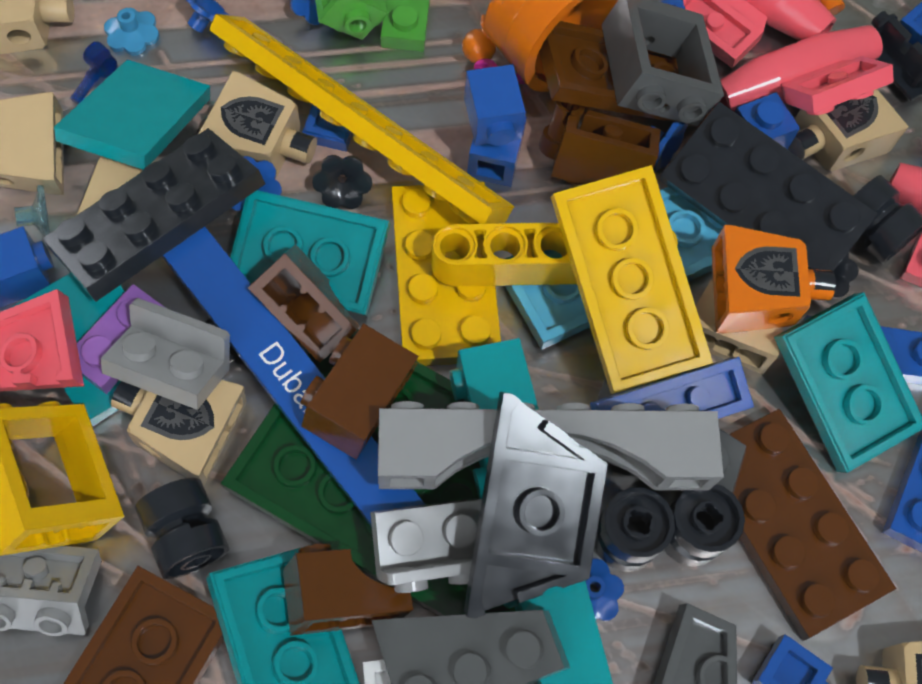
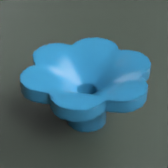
(131, 31)

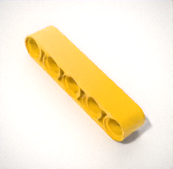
(483, 268)

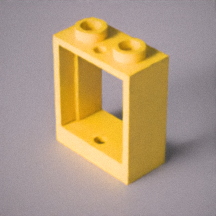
(62, 524)

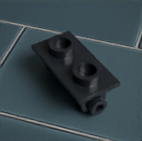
(900, 53)

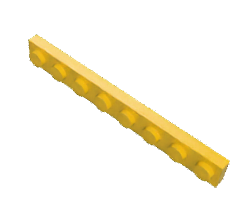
(370, 127)

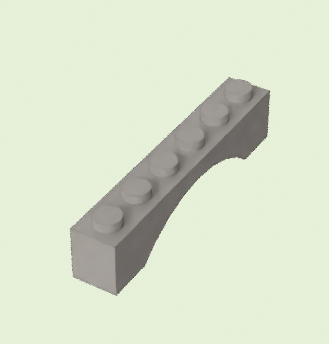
(659, 447)

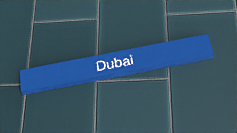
(276, 363)

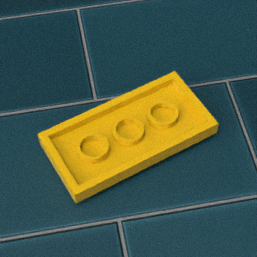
(631, 279)
(433, 315)

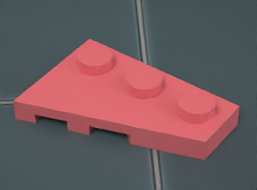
(39, 345)

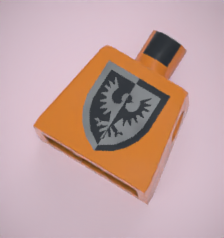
(763, 280)

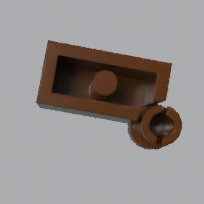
(599, 148)
(364, 378)

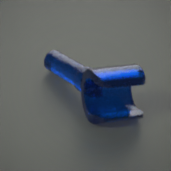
(101, 65)

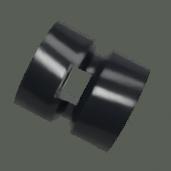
(895, 221)
(634, 529)
(182, 530)
(698, 536)

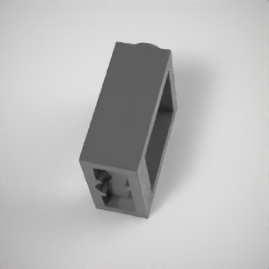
(668, 30)

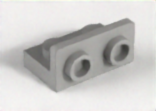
(169, 354)
(425, 543)
(47, 589)

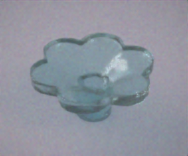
(34, 214)

